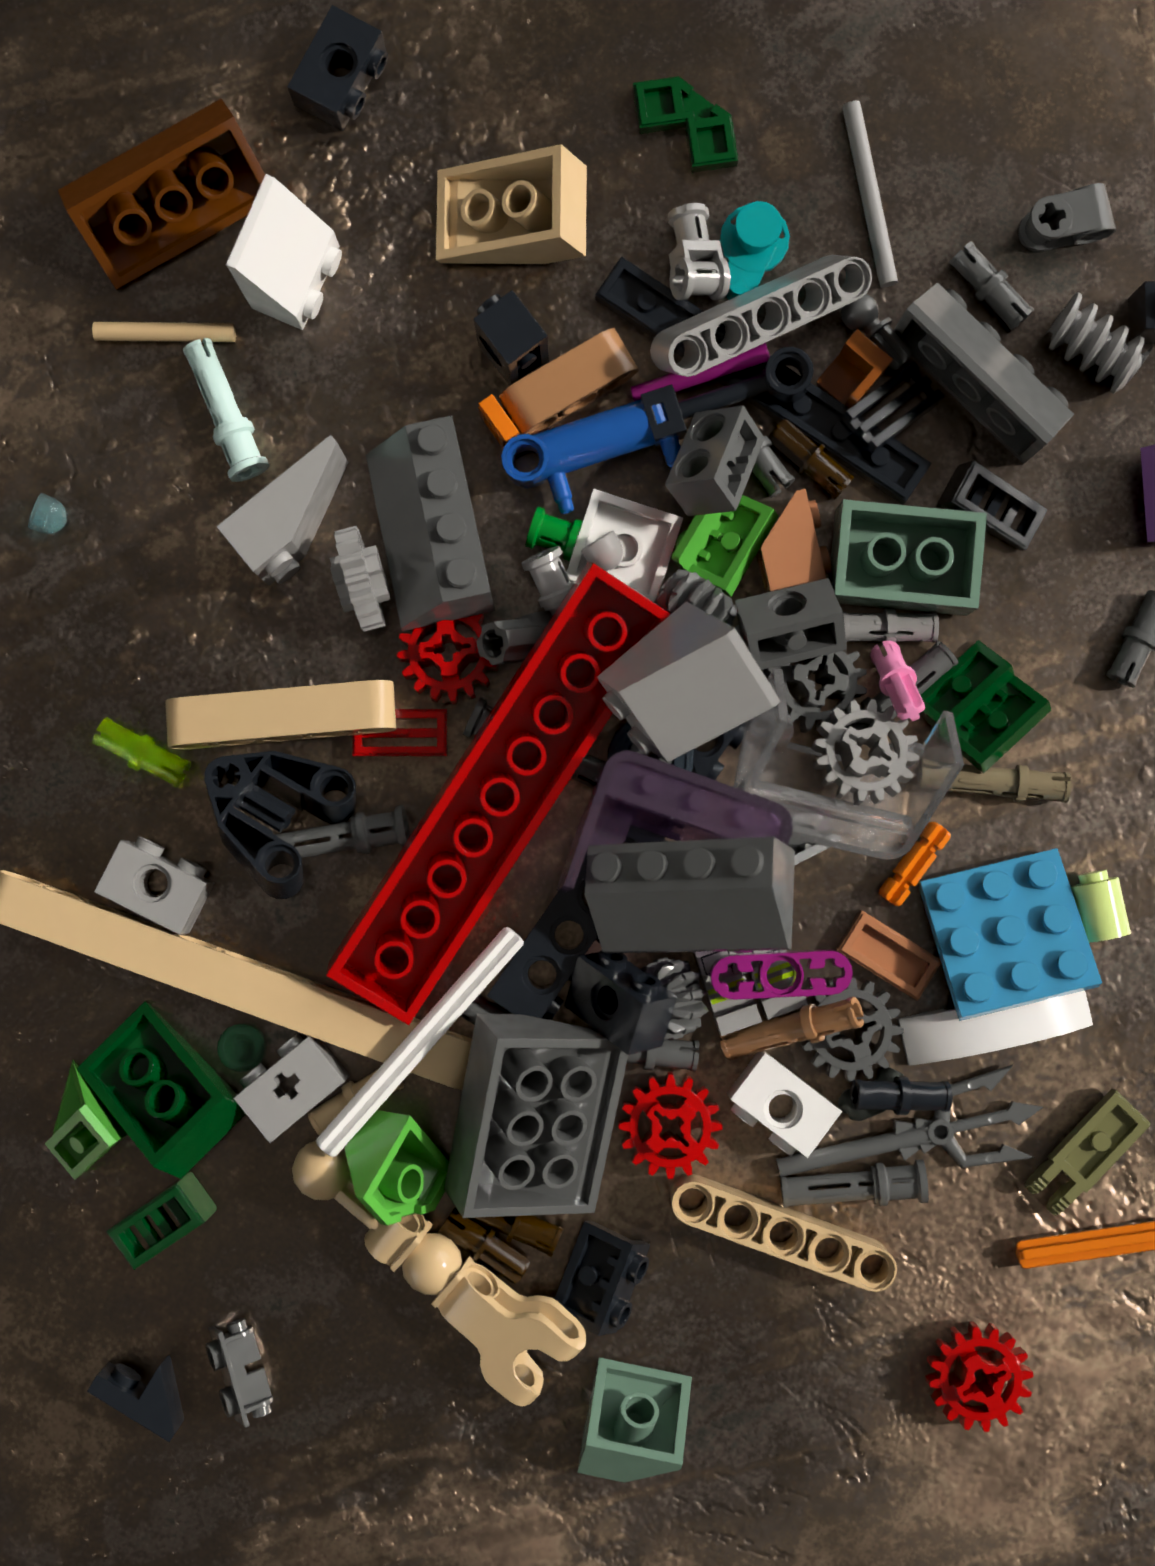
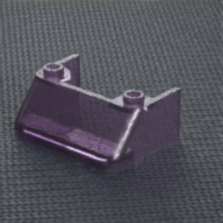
(670, 804)

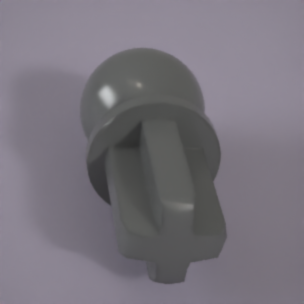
(864, 316)

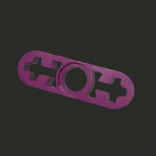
(816, 960)

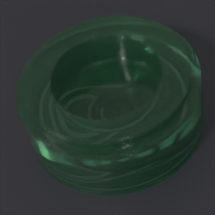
(242, 1047)

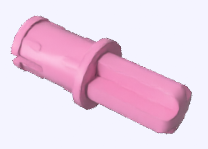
(898, 681)

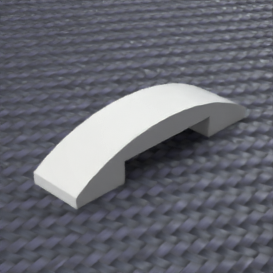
(942, 1037)

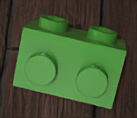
(724, 543)

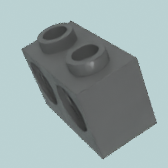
(715, 461)

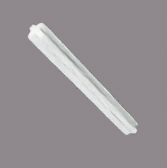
(419, 1042)

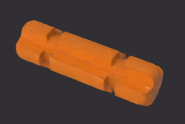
(914, 864)

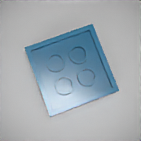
(1009, 934)

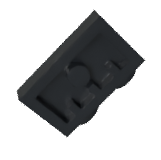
(602, 1278)

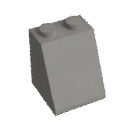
(686, 684)

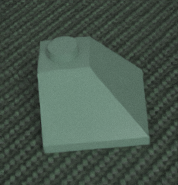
(634, 1422)

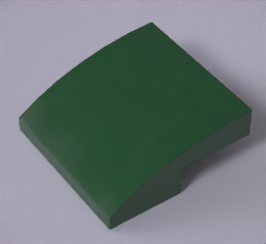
(987, 703)

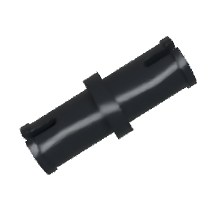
(901, 1095)

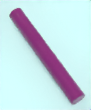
(743, 361)

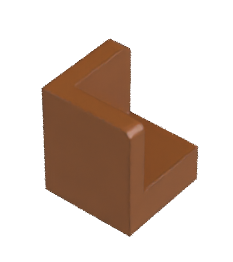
(854, 370)

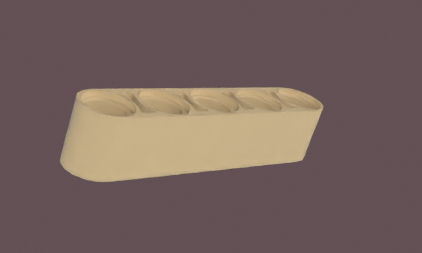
(281, 714)
(799, 1248)

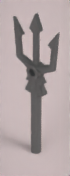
(923, 1135)

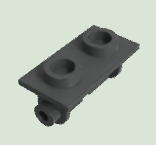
(242, 1390)

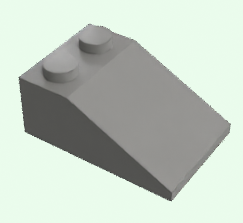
(283, 518)

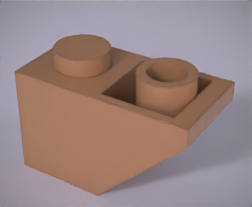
(792, 549)

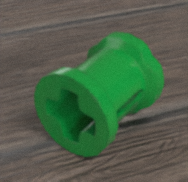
(552, 531)

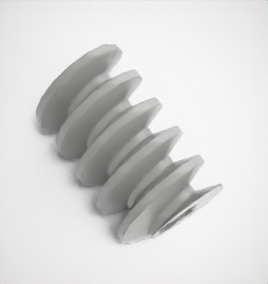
(1097, 343)

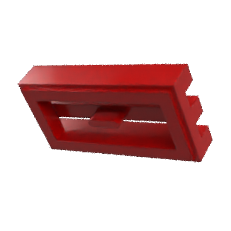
(440, 733)

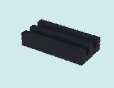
(918, 386)

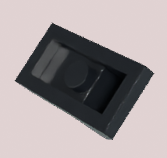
(150, 1405)

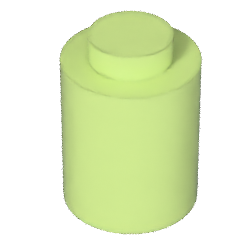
(1101, 906)

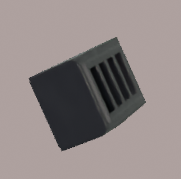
(984, 480)

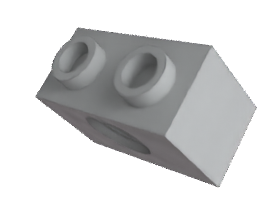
(127, 885)

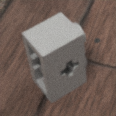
(274, 1109)

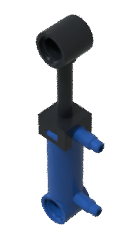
(646, 422)

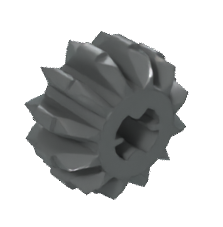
(701, 593)
(684, 983)

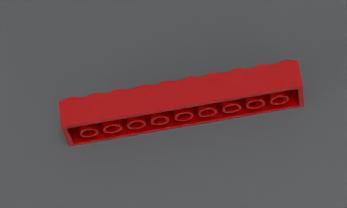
(493, 798)

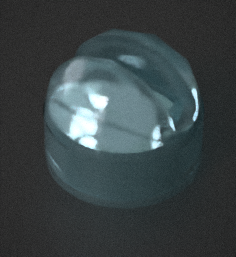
(47, 515)

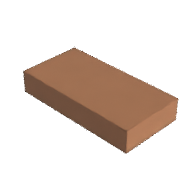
(888, 955)

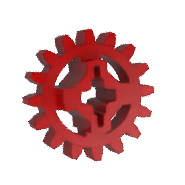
(427, 654)
(655, 1141)
(996, 1370)

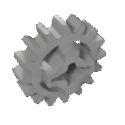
(359, 578)
(881, 761)

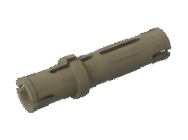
(1014, 783)

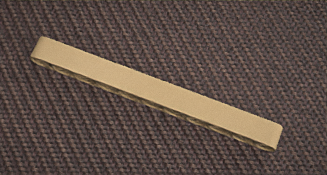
(221, 975)

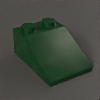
(161, 1091)

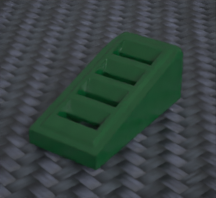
(188, 1204)

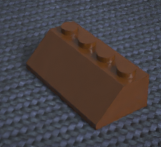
(165, 193)

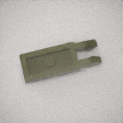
(1089, 1150)

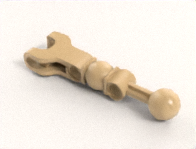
(466, 1294)

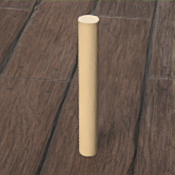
(163, 331)

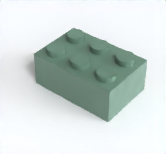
(907, 557)

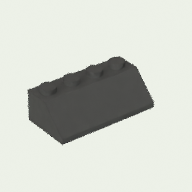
(982, 372)
(429, 525)
(692, 895)

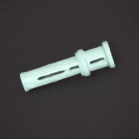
(231, 429)

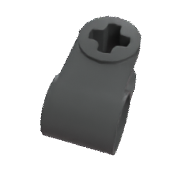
(1074, 219)

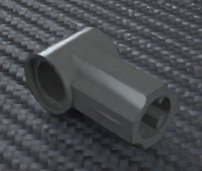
(511, 639)

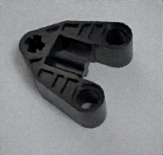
(291, 779)

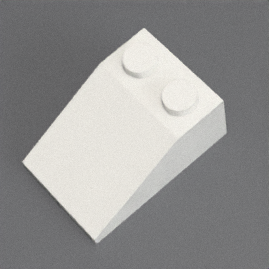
(283, 256)

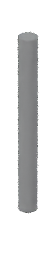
(870, 194)

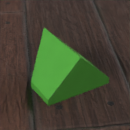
(83, 1127)

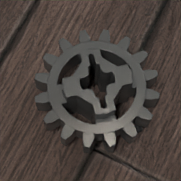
(834, 685)
(858, 1048)

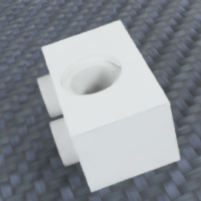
(811, 1111)

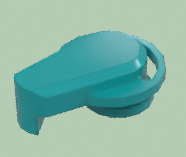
(753, 245)

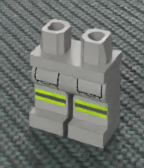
(742, 1013)

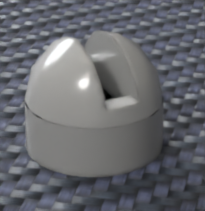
(605, 551)

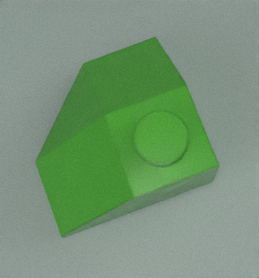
(395, 1167)

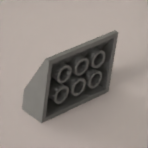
(533, 1118)

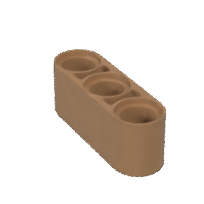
(568, 383)

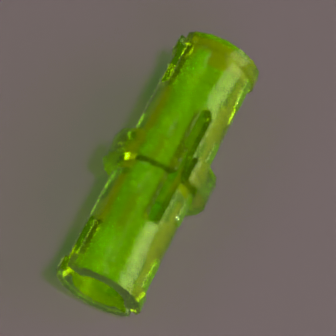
(141, 752)

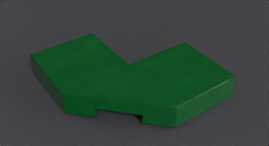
(675, 105)

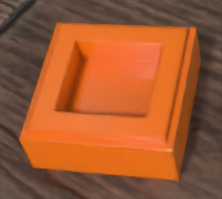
(497, 420)

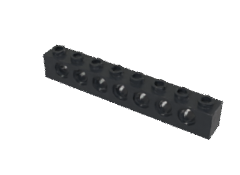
(514, 987)

